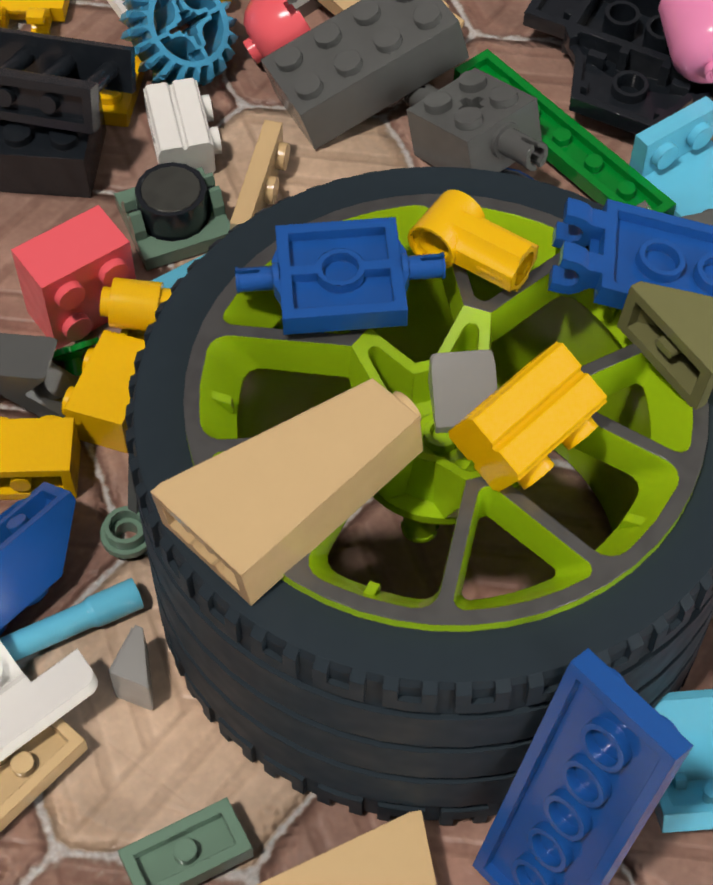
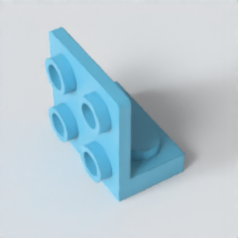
(679, 157)

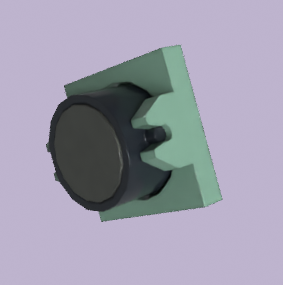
(171, 213)

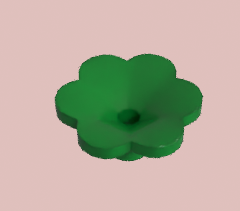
(72, 355)

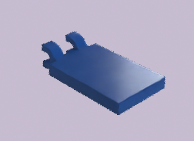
(627, 248)

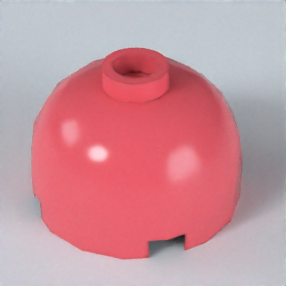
(271, 26)

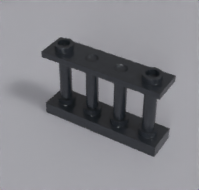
(60, 78)

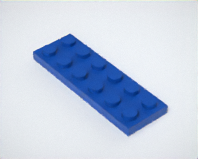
(583, 783)

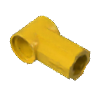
(460, 230)

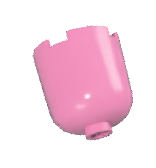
(689, 37)

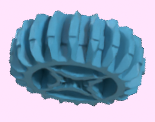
(192, 53)

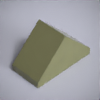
(674, 336)

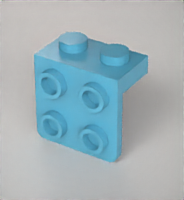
(689, 797)

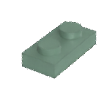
(189, 849)

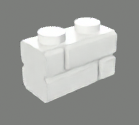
(180, 124)

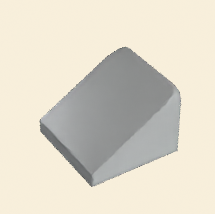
(459, 384)
(131, 670)

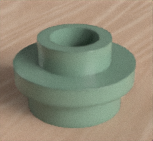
(117, 523)

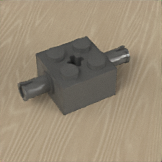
(476, 124)

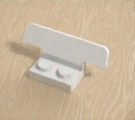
(35, 705)

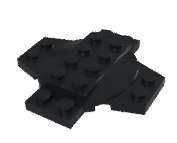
(618, 59)

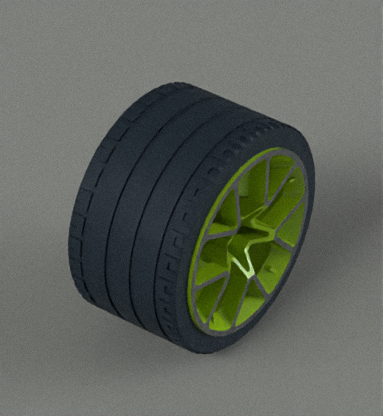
(382, 691)

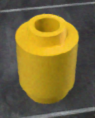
(132, 302)

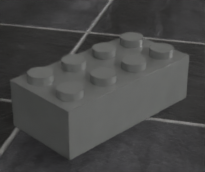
(363, 63)

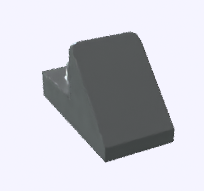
(30, 376)

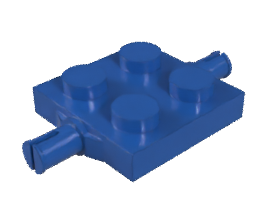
(340, 275)

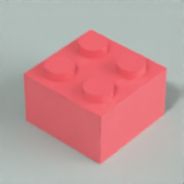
(66, 272)

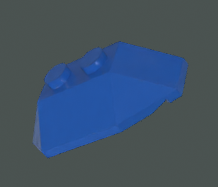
(33, 547)

